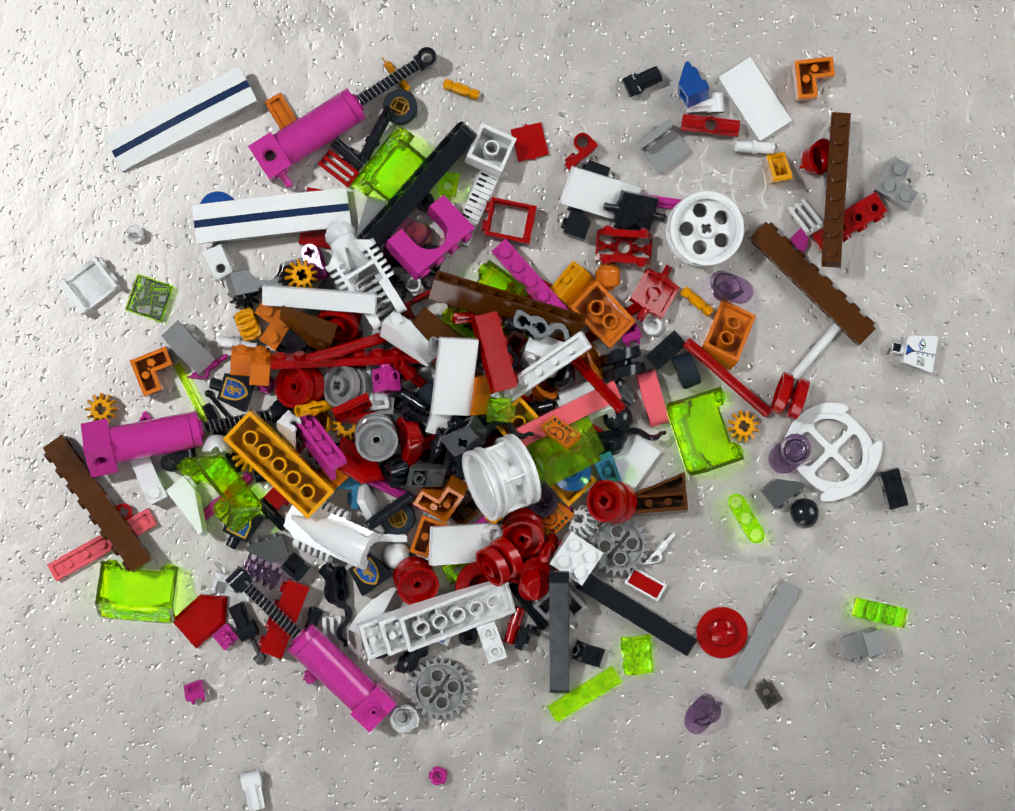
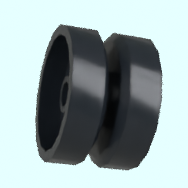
(622, 363)

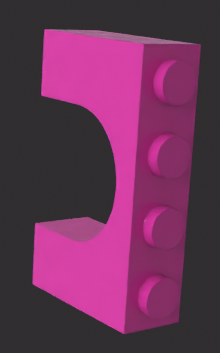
(418, 260)

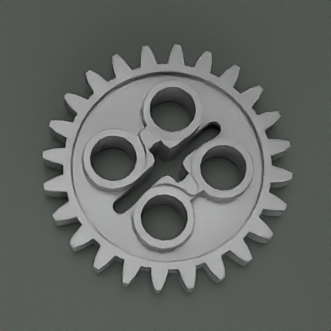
(632, 556)
(425, 678)

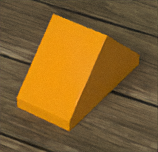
(778, 168)

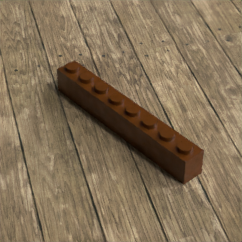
(836, 190)
(812, 283)
(484, 299)
(98, 503)

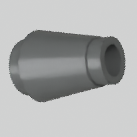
(626, 392)

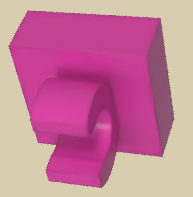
(631, 334)
(225, 636)
(194, 691)

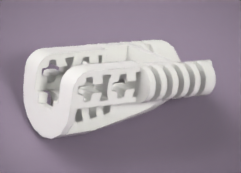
(364, 274)
(331, 535)

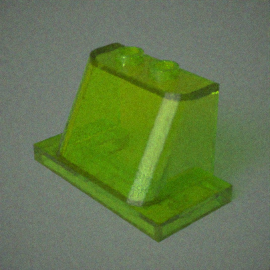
(389, 166)
(557, 463)

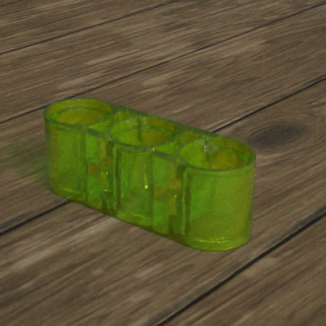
(752, 524)
(879, 612)

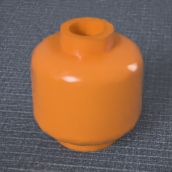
(608, 275)

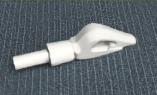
(658, 551)

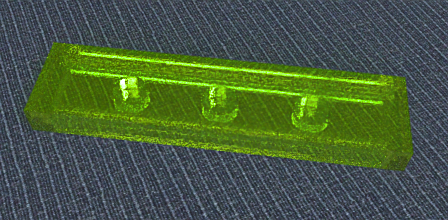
(584, 693)

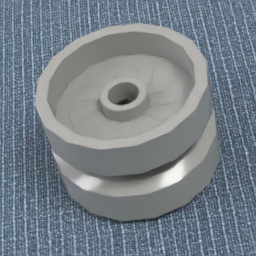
(346, 383)
(376, 437)

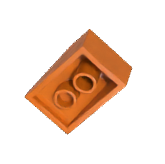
(603, 313)
(727, 334)

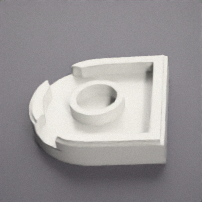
(367, 501)

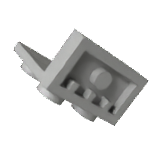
(663, 147)

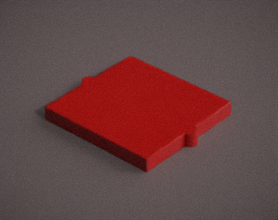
(529, 142)

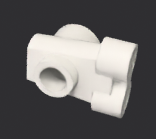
(410, 282)

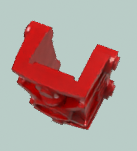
(628, 237)

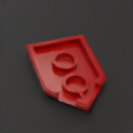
(357, 466)
(202, 618)

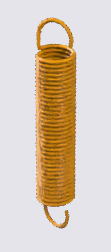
(391, 69)

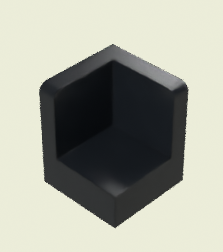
(295, 567)

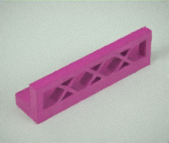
(320, 445)

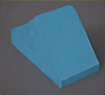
(607, 468)
(353, 485)

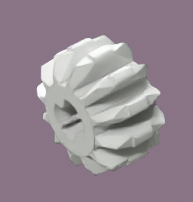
(582, 522)

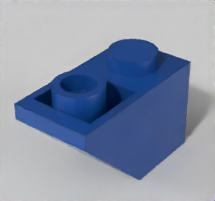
(691, 87)

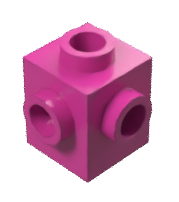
(386, 379)

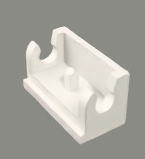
(287, 430)
(221, 587)

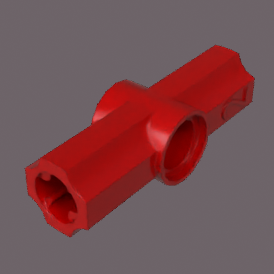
(723, 127)

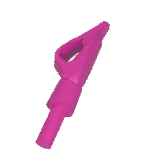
(214, 364)

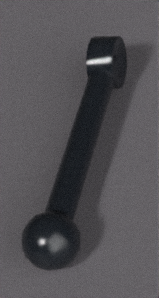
(208, 393)

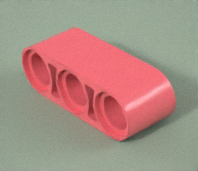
(652, 398)

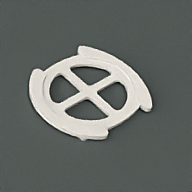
(857, 477)

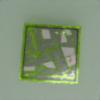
(149, 298)

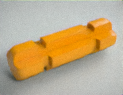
(461, 89)
(697, 301)

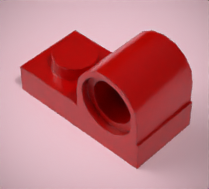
(582, 152)

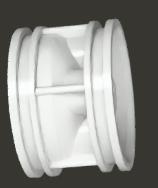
(683, 245)
(501, 477)

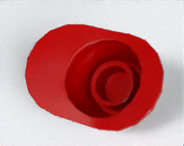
(816, 157)
(409, 436)
(534, 579)

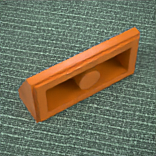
(479, 395)

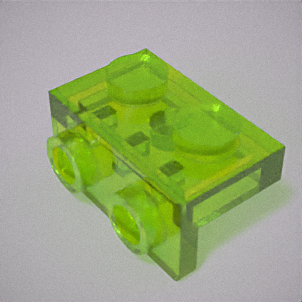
(637, 654)

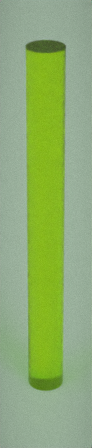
(191, 393)

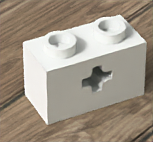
(491, 641)

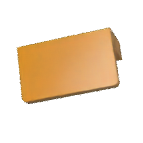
(571, 282)

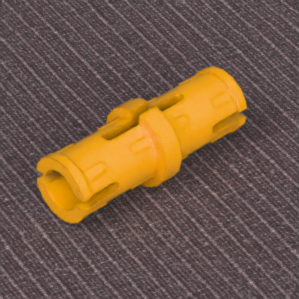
(304, 410)

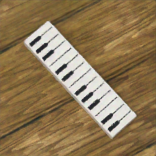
(478, 199)

